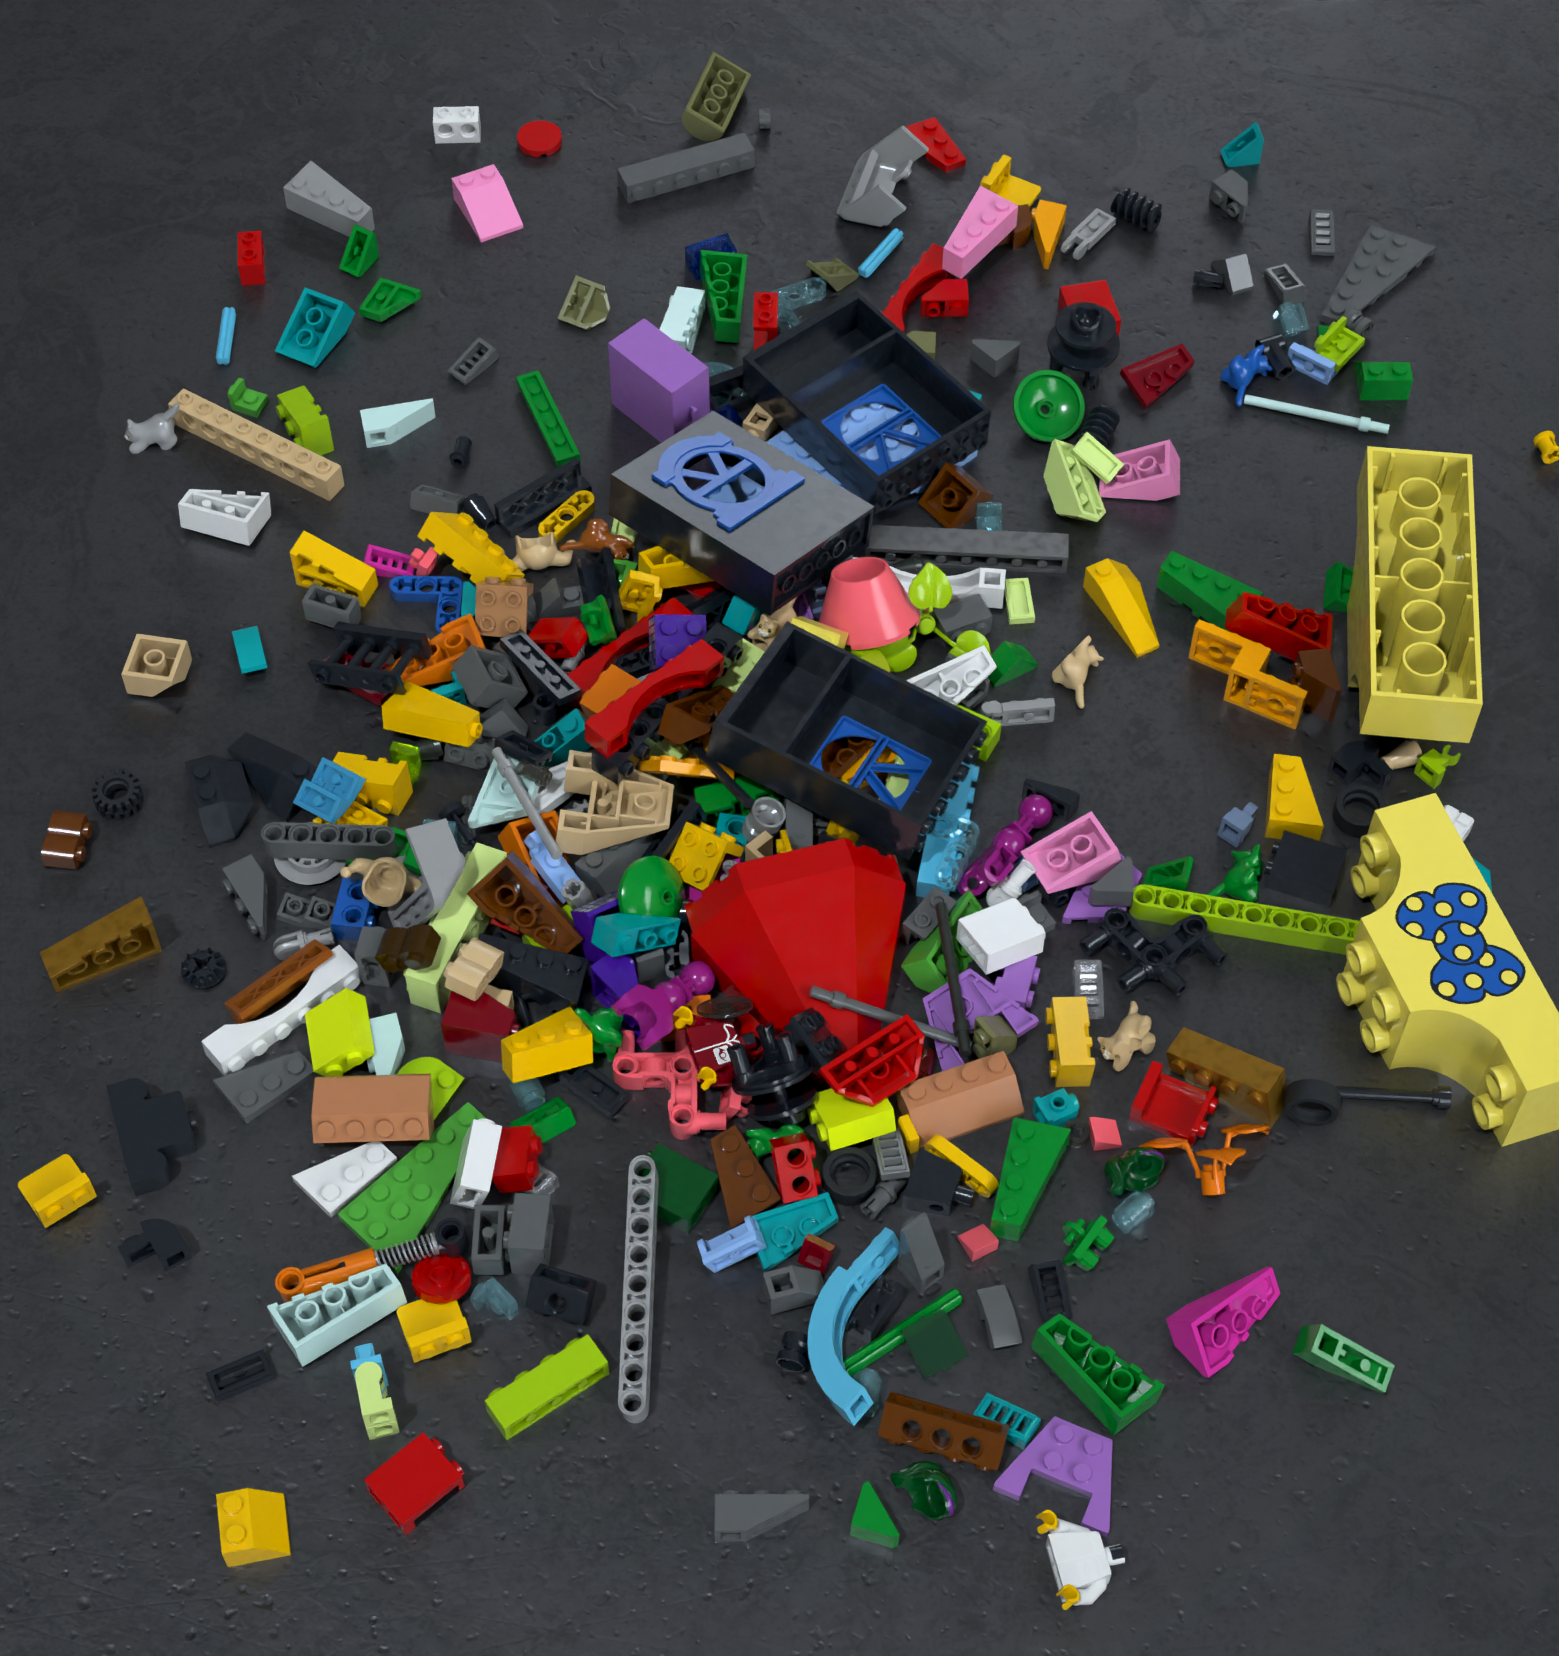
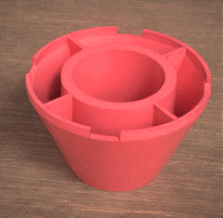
(868, 604)

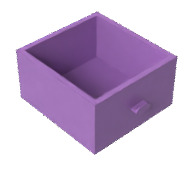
(657, 381)

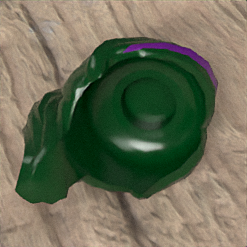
(1134, 1170)
(928, 1489)

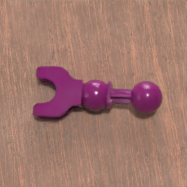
(1006, 847)
(655, 1007)

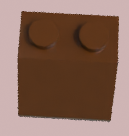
(954, 496)
(1317, 675)

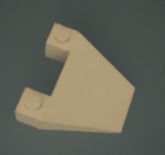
(615, 811)

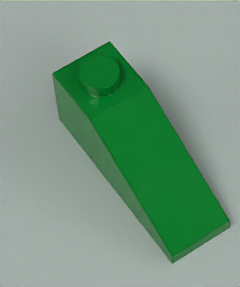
(1342, 1357)

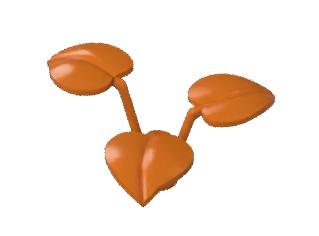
(1212, 1174)

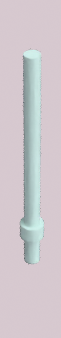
(1363, 423)

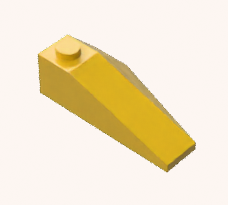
(1123, 603)

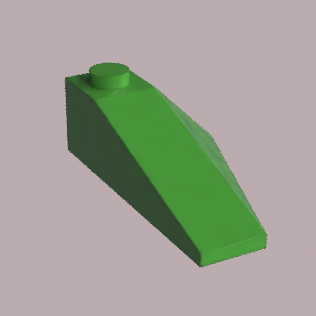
(926, 960)

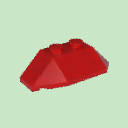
(878, 1064)

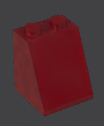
(477, 1026)

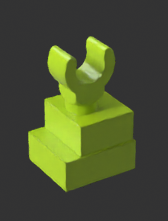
(1432, 765)

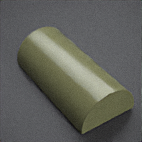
(714, 98)

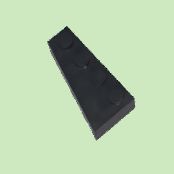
(539, 973)

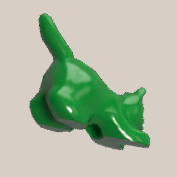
(1242, 879)
(605, 1030)
(760, 1140)

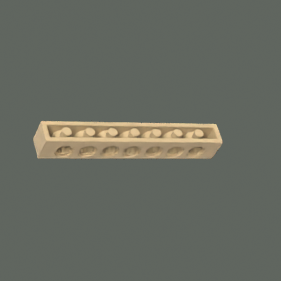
(258, 445)

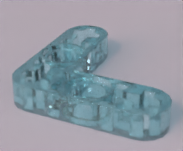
(809, 291)
(956, 842)

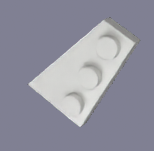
(345, 1177)

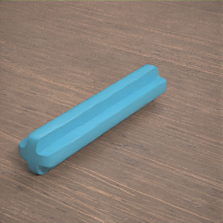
(880, 253)
(225, 335)

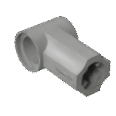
(577, 893)

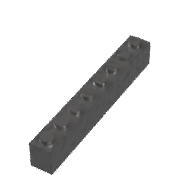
(971, 548)

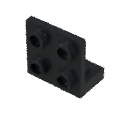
(814, 1037)

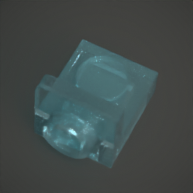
(1292, 318)
(989, 516)
(496, 1296)

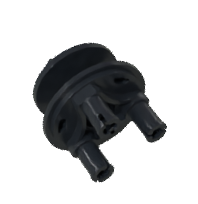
(1083, 341)
(773, 1076)

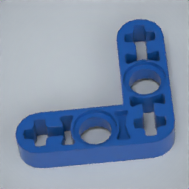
(444, 597)

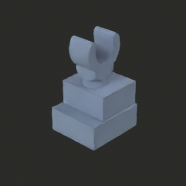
(815, 597)
(1237, 824)

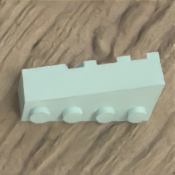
(684, 316)
(337, 1312)

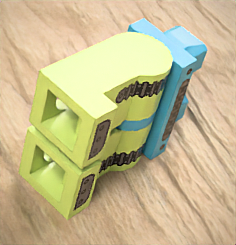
(373, 1394)

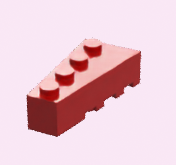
(1279, 626)

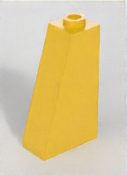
(431, 716)

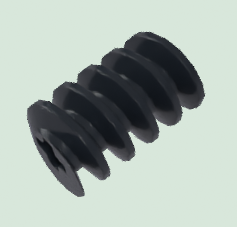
(1137, 210)
(1100, 424)

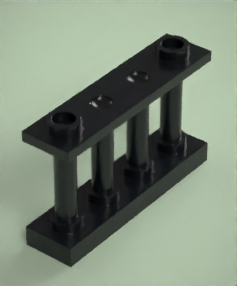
(366, 640)

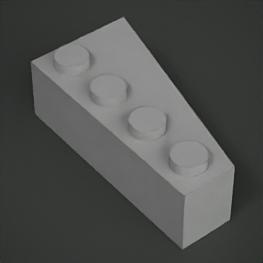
(326, 201)

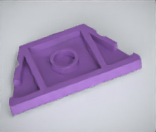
(1080, 908)

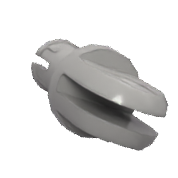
(291, 943)

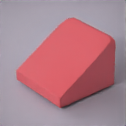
(1104, 1133)
(978, 1242)

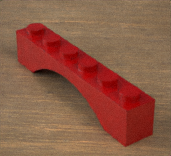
(920, 280)
(635, 638)
(691, 669)

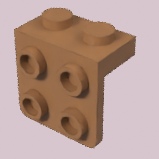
(502, 606)

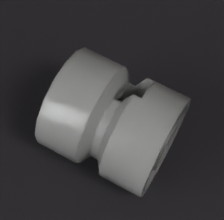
(764, 815)

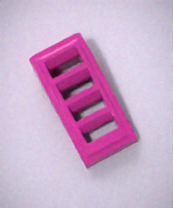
(390, 556)

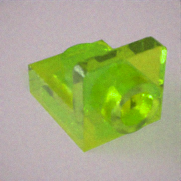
(407, 753)

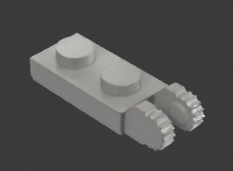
(1088, 233)
(1020, 712)

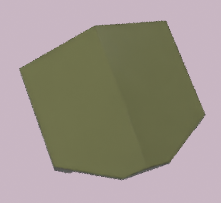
(834, 273)
(585, 304)

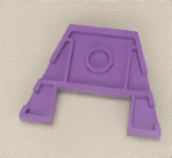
(979, 999)
(1071, 1459)

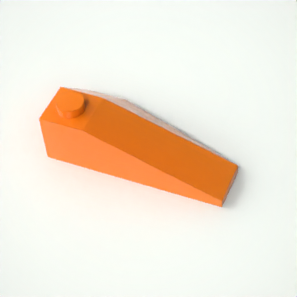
(446, 649)

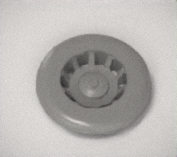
(309, 874)

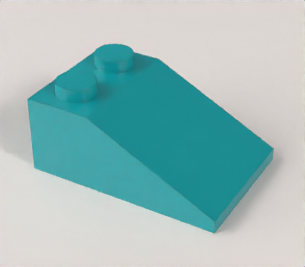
(314, 328)

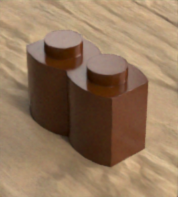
(66, 840)

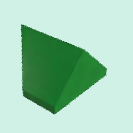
(1170, 874)

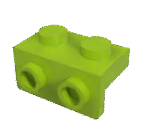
(1338, 343)

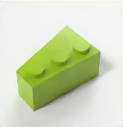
(305, 421)

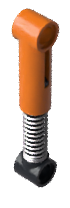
(339, 1269)

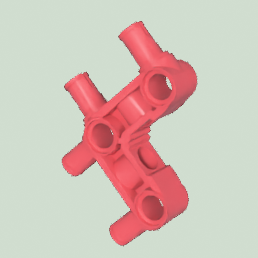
(661, 1071)

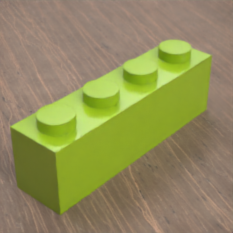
(546, 1386)

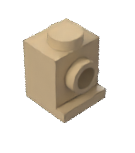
(761, 428)

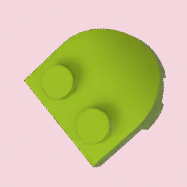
(443, 1079)

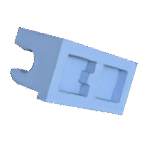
(732, 1245)

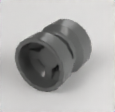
(1358, 323)

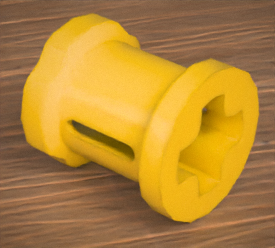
(1546, 443)

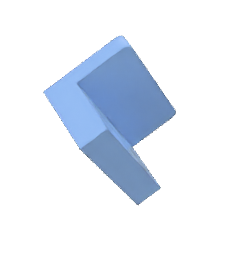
(1311, 363)

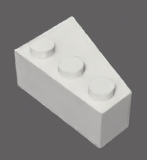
(223, 515)

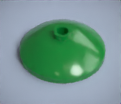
(1060, 398)
(651, 888)

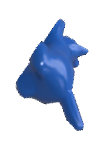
(1242, 370)

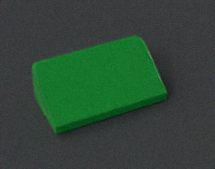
(1337, 587)
(548, 1119)

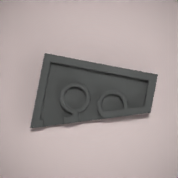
(265, 1084)

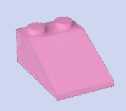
(486, 203)
(1146, 475)
(1073, 855)

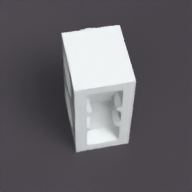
(457, 124)

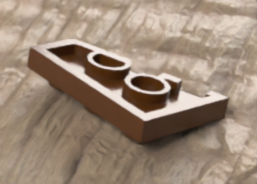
(741, 1178)

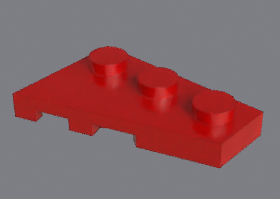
(941, 147)

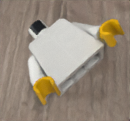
(1078, 1560)

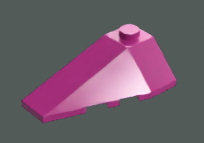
(1216, 1323)

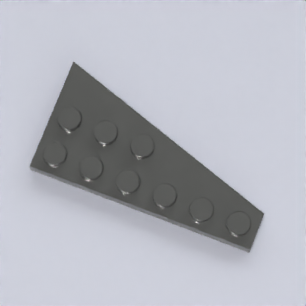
(1374, 270)

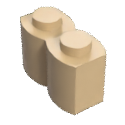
(473, 969)

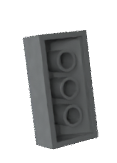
(605, 867)

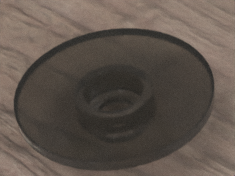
(725, 1008)

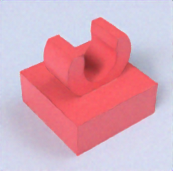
(423, 562)
(731, 1103)

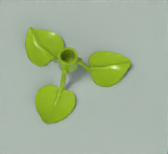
(929, 590)

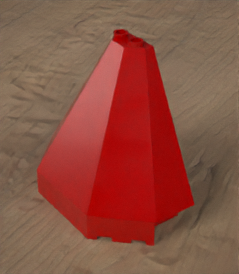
(803, 921)

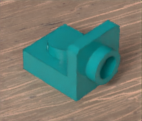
(452, 691)

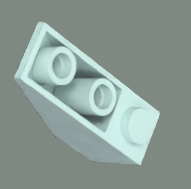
(392, 422)
(387, 1045)

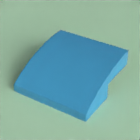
(329, 791)

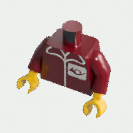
(708, 1046)

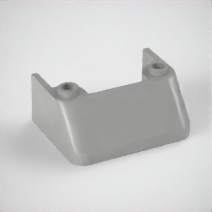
(874, 177)
(440, 870)

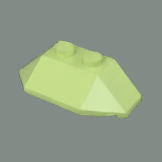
(1071, 485)

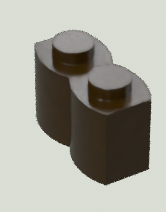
(408, 948)

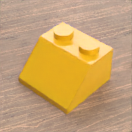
(252, 1526)

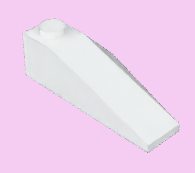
(958, 676)

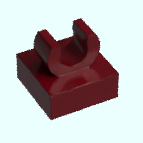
(816, 1253)

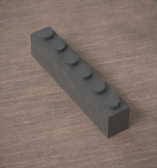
(686, 168)

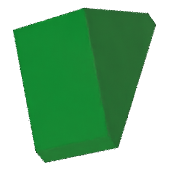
(360, 251)
(1011, 661)
(872, 1521)

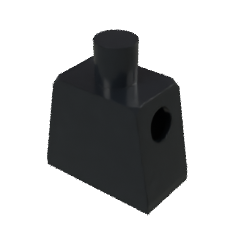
(935, 1186)

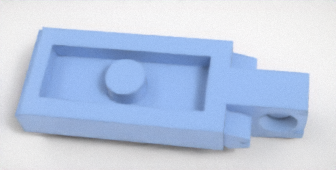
(552, 871)

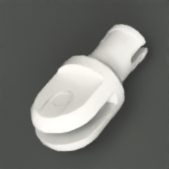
(1011, 885)

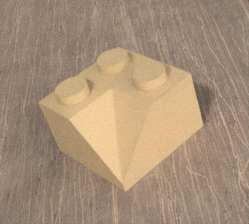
(155, 664)

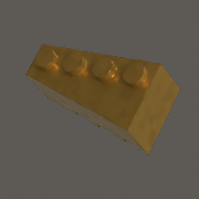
(102, 946)
(1239, 1077)

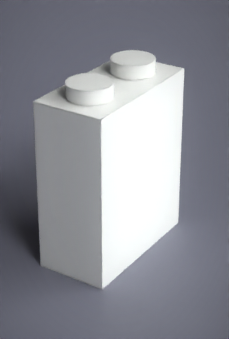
(1000, 935)
(476, 1163)

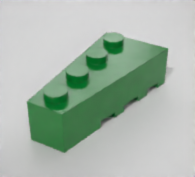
(724, 285)
(1200, 588)
(718, 799)
(1027, 1167)
(1094, 1373)

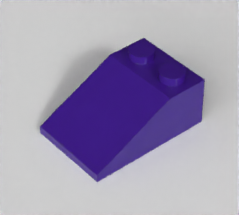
(611, 980)

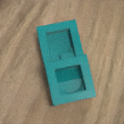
(249, 649)

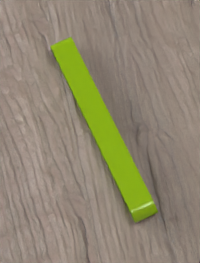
(1238, 918)

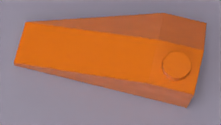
(513, 838)

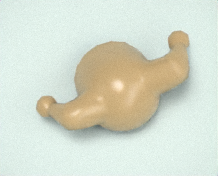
(540, 553)
(383, 879)

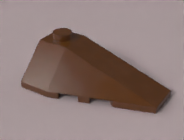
(843, 753)

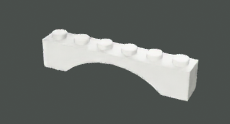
(982, 581)
(237, 1044)

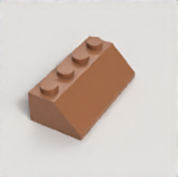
(962, 1098)
(372, 1108)

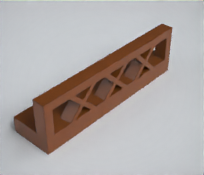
(277, 983)

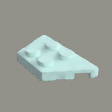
(497, 799)

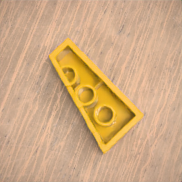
(468, 546)
(671, 569)

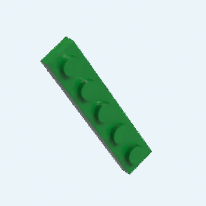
(547, 418)

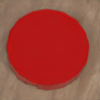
(539, 138)
(441, 1279)

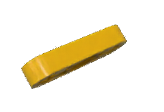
(568, 507)
(972, 1173)

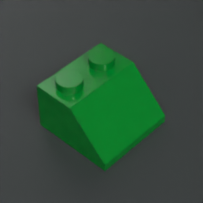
(1383, 380)

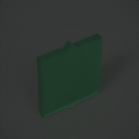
(934, 1343)

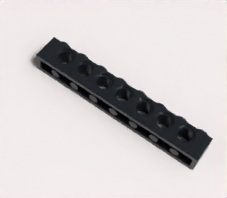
(645, 728)

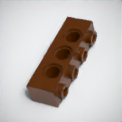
(958, 1424)

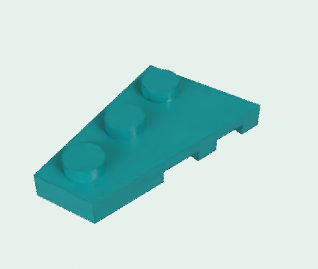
(790, 1224)

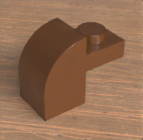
(1021, 233)

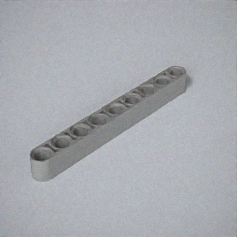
(638, 1301)

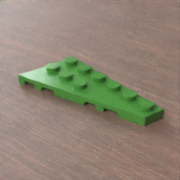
(412, 1190)

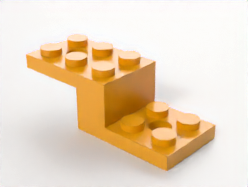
(1247, 681)
(687, 767)

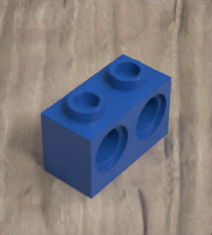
(349, 909)

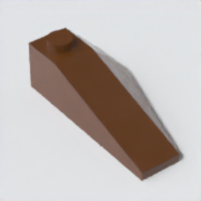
(693, 715)
(520, 900)

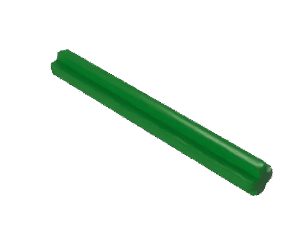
(893, 1337)

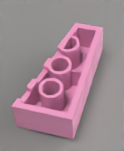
(980, 229)

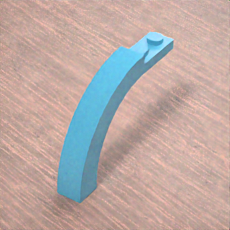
(830, 1319)

